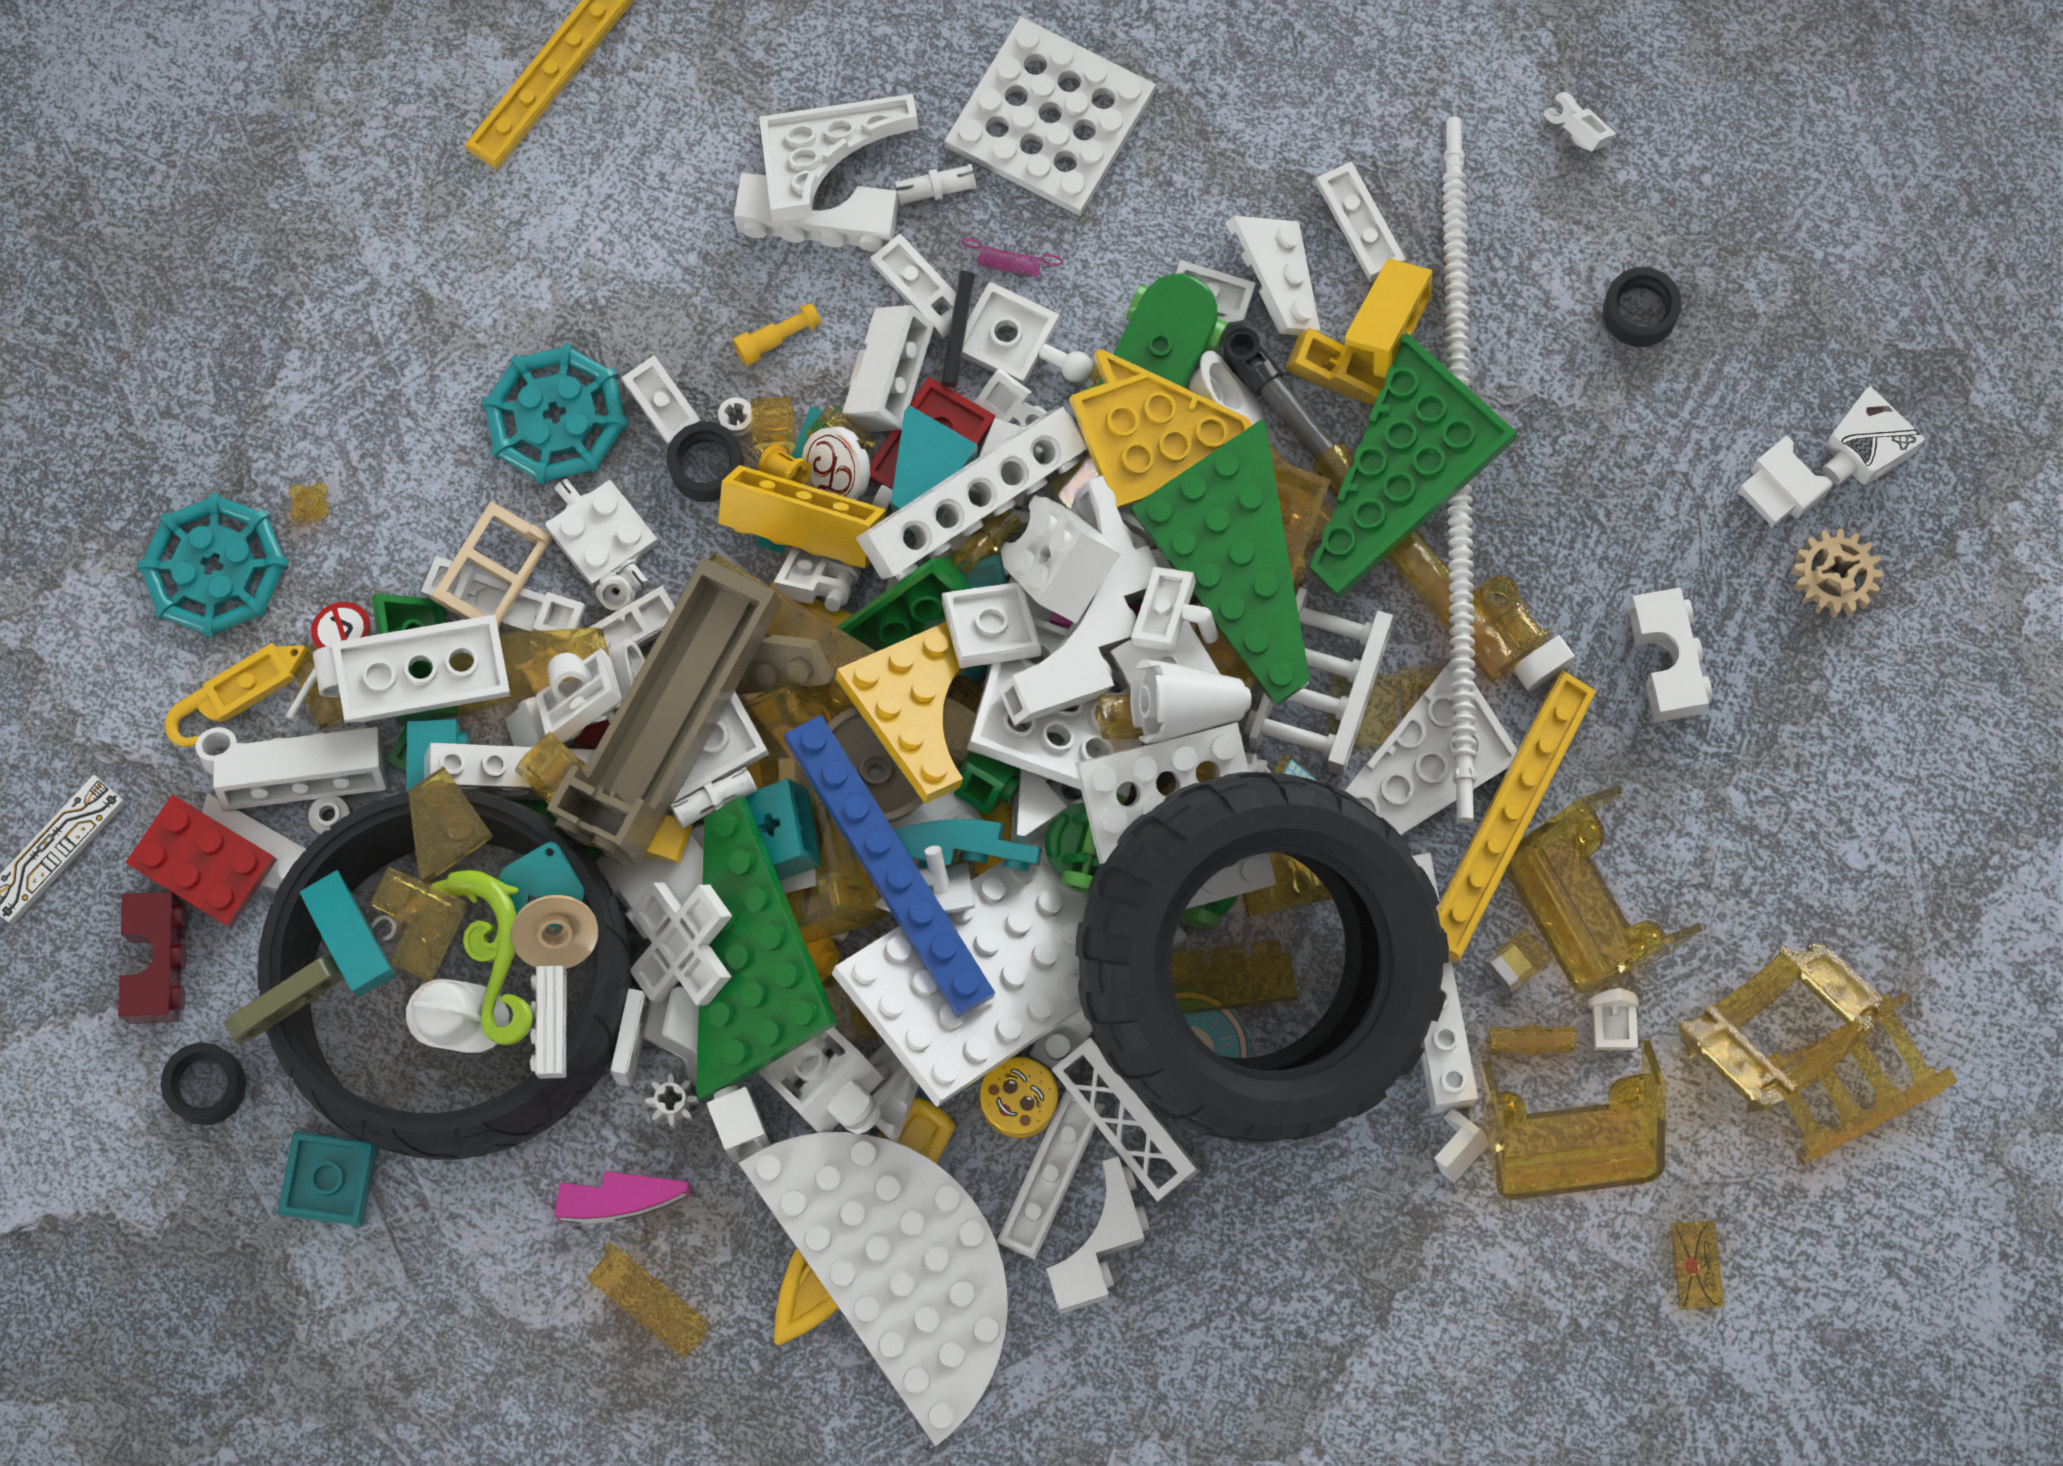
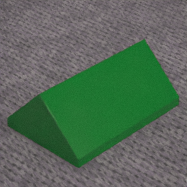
(907, 606)
(402, 613)

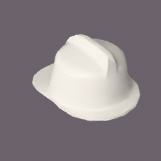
(1219, 384)
(449, 1015)

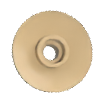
(555, 946)

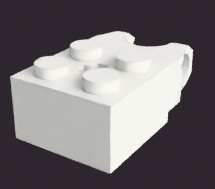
(1059, 559)

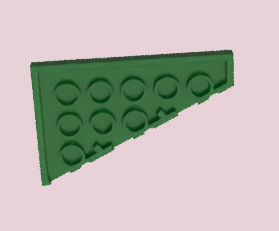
(1416, 454)
(1230, 533)
(773, 988)

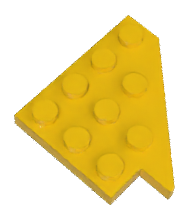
(1147, 427)

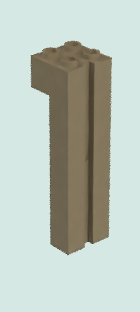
(666, 714)

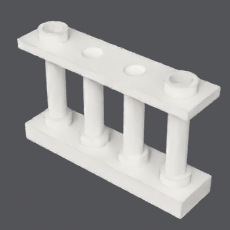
(1347, 709)

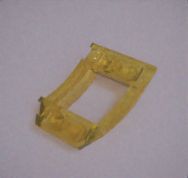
(1742, 1064)

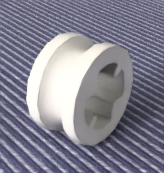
(734, 404)

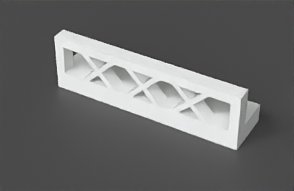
(1140, 1111)

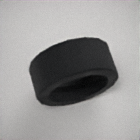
(1642, 278)
(686, 439)
(176, 1067)

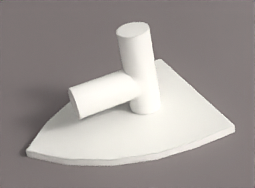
(949, 884)

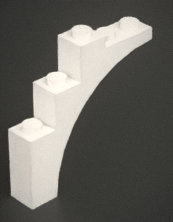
(1076, 667)

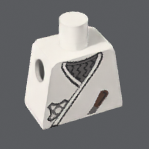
(1870, 441)

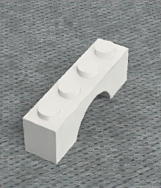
(862, 220)

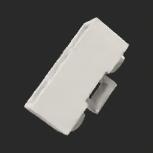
(887, 368)

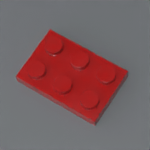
(946, 408)
(201, 861)

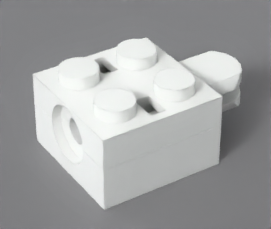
(827, 1083)

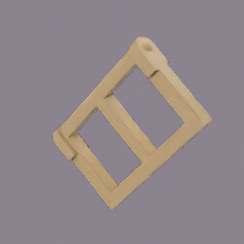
(467, 553)

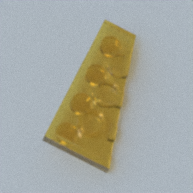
(527, 660)

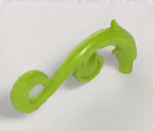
(501, 951)

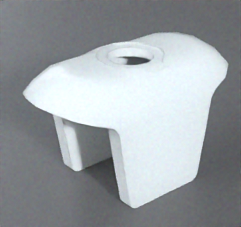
(674, 1027)

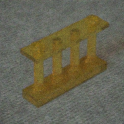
(1889, 1100)

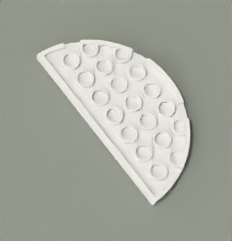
(900, 1261)

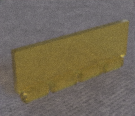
(1231, 978)

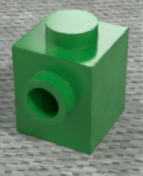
(987, 782)

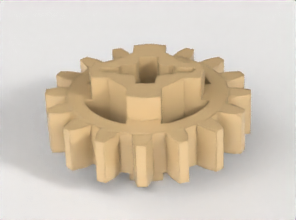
(1844, 557)

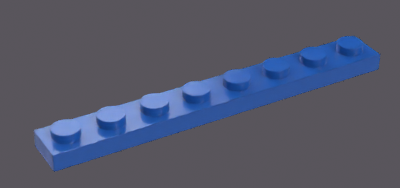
(889, 866)

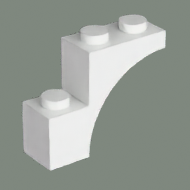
(1081, 1277)

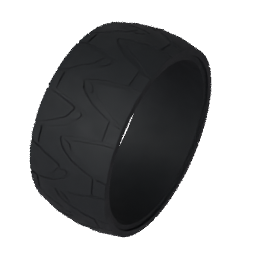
(290, 941)

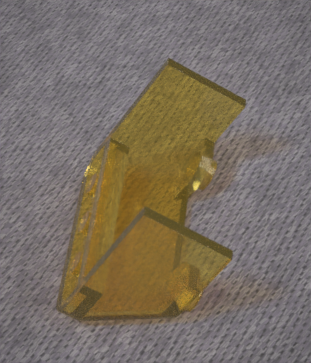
(1575, 905)
(1581, 1145)

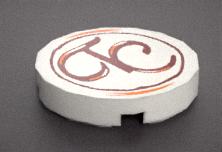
(837, 462)

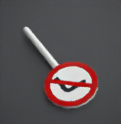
(333, 624)

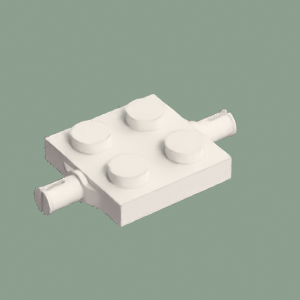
(601, 533)

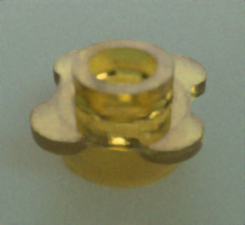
(317, 510)

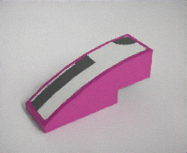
(619, 1198)

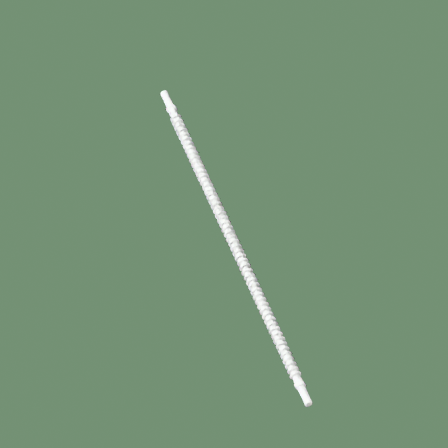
(1456, 278)

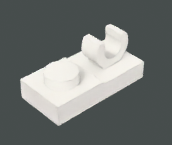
(659, 398)

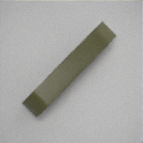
(283, 999)

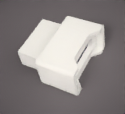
(1783, 484)

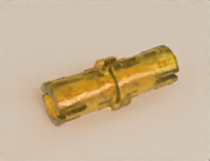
(986, 540)
(1532, 1039)

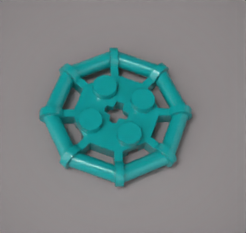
(536, 401)
(204, 544)

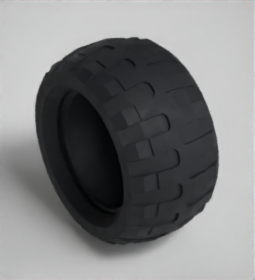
(1386, 983)

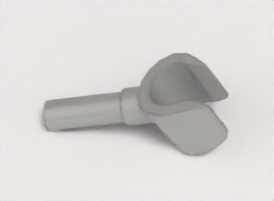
(397, 927)

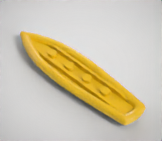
(802, 1298)

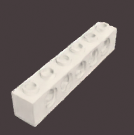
(885, 542)
(487, 768)
(1446, 1052)

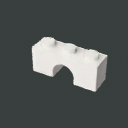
(1665, 621)

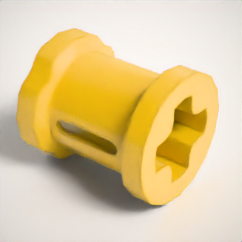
(780, 464)

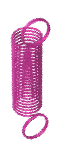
(1011, 262)

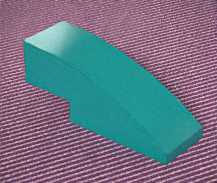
(347, 934)

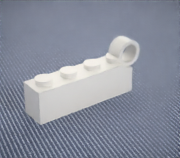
(293, 767)

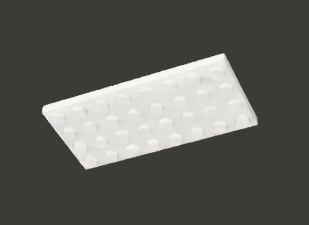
(1026, 949)

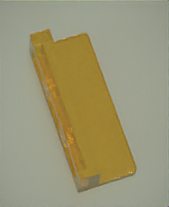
(649, 1301)

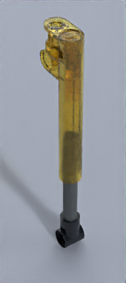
(1501, 632)

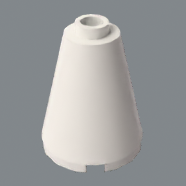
(1183, 700)

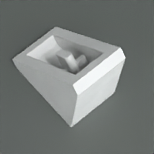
(1033, 809)

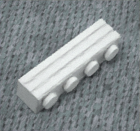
(551, 1020)

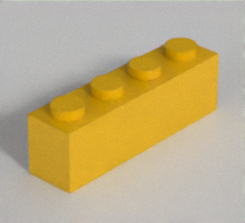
(797, 515)

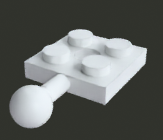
(1034, 327)

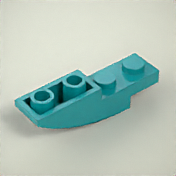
(974, 837)

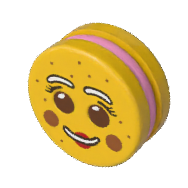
(1019, 1097)

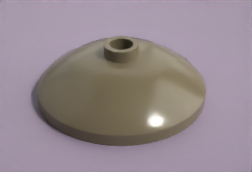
(866, 752)

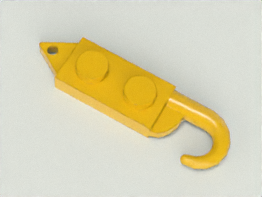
(237, 688)

